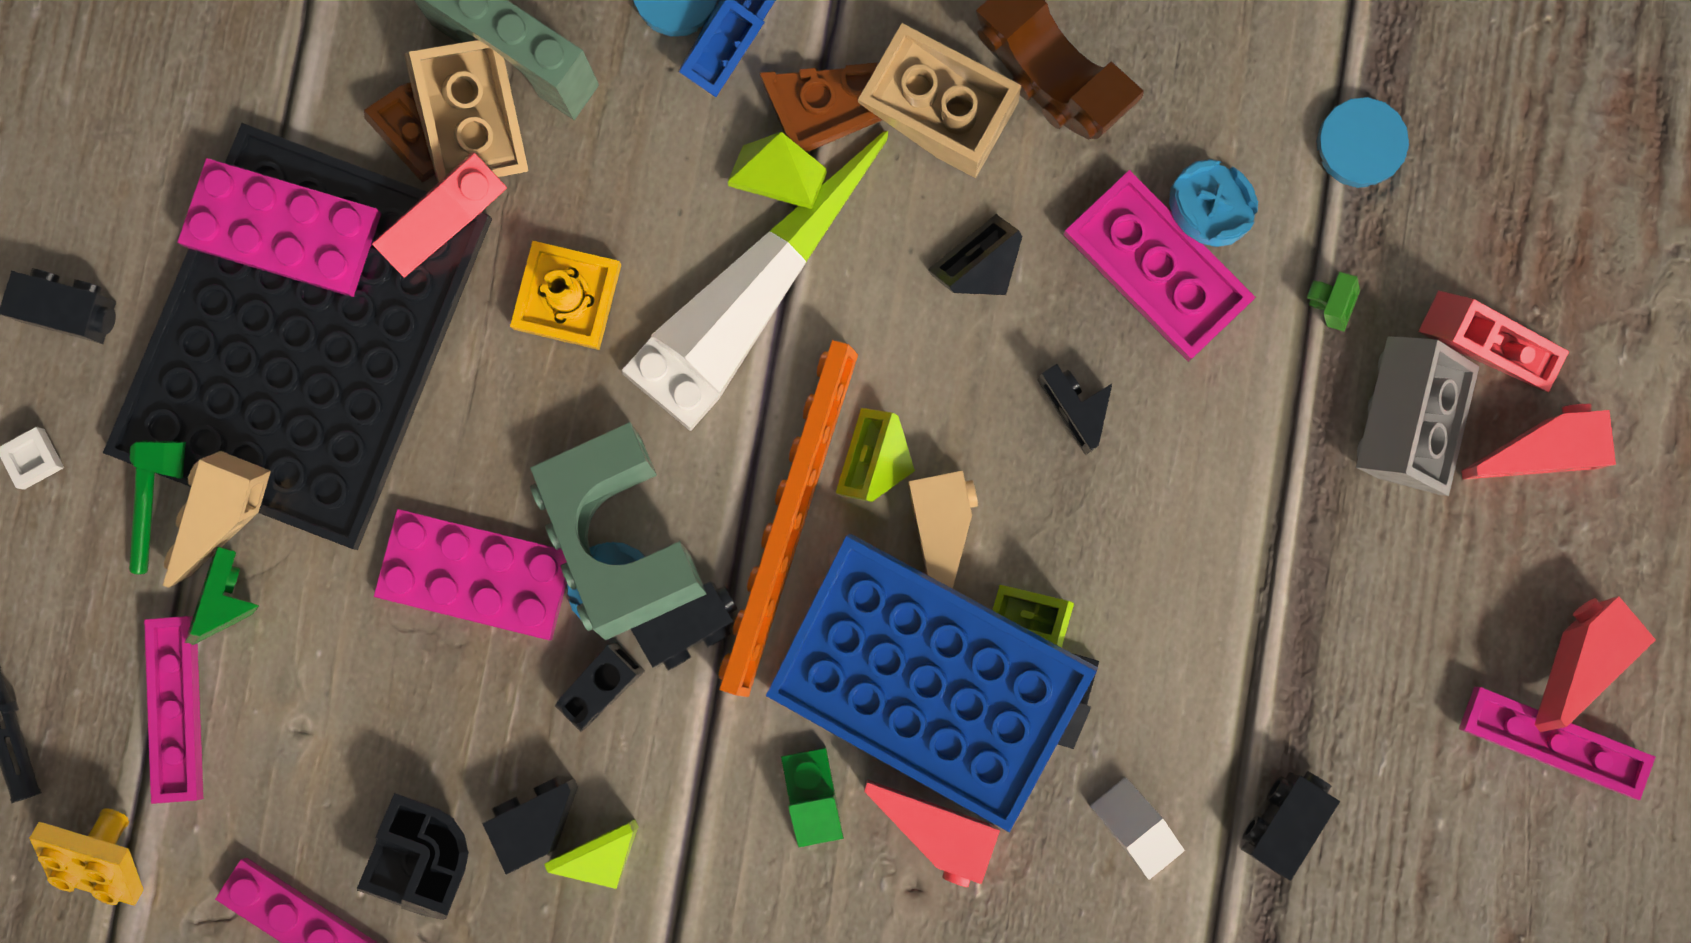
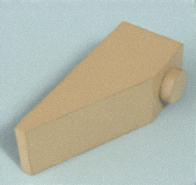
(942, 521)

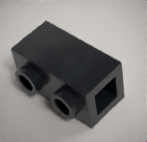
(57, 307)
(673, 633)
(1290, 823)

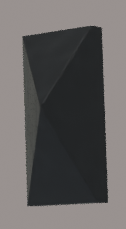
(981, 261)

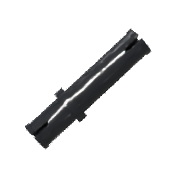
(25, 784)

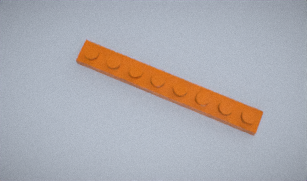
(782, 536)

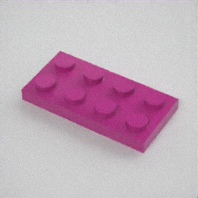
(279, 227)
(1158, 266)
(473, 575)

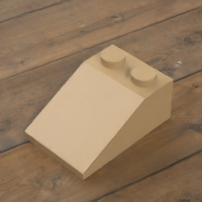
(940, 99)
(466, 107)

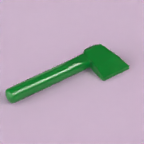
(149, 458)

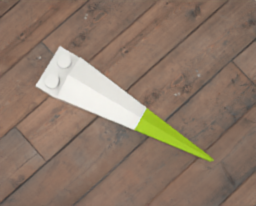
(706, 341)

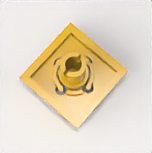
(550, 272)
(90, 861)

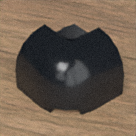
(416, 859)

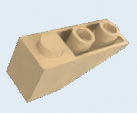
(220, 503)

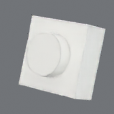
(30, 458)

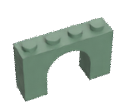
(544, 57)
(571, 492)

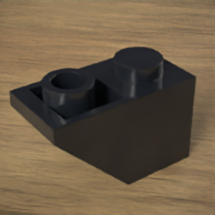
(533, 828)

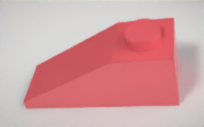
(439, 214)
(1493, 339)
(1564, 443)
(1589, 658)
(946, 837)

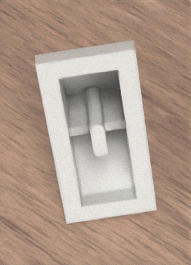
(1137, 827)

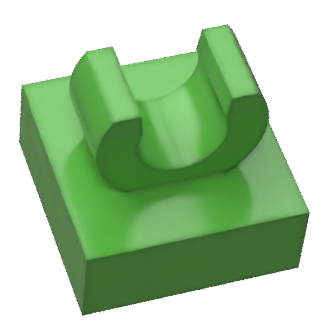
(1336, 300)

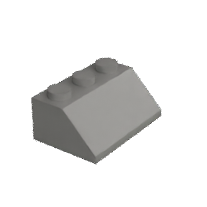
(1417, 414)

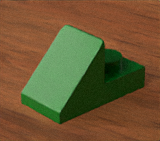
(214, 610)
(812, 797)

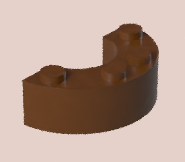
(1053, 71)

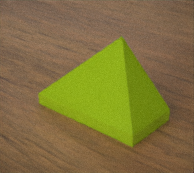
(778, 171)
(876, 456)
(599, 859)

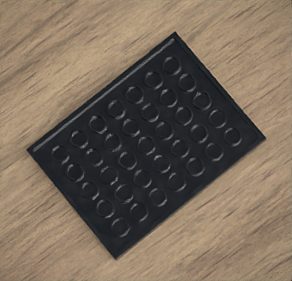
(294, 370)

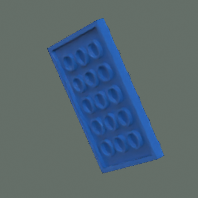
(931, 682)

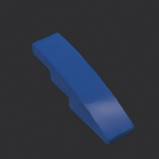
(724, 42)

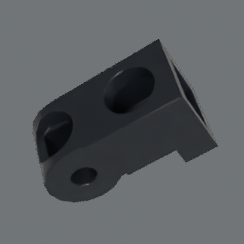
(599, 686)

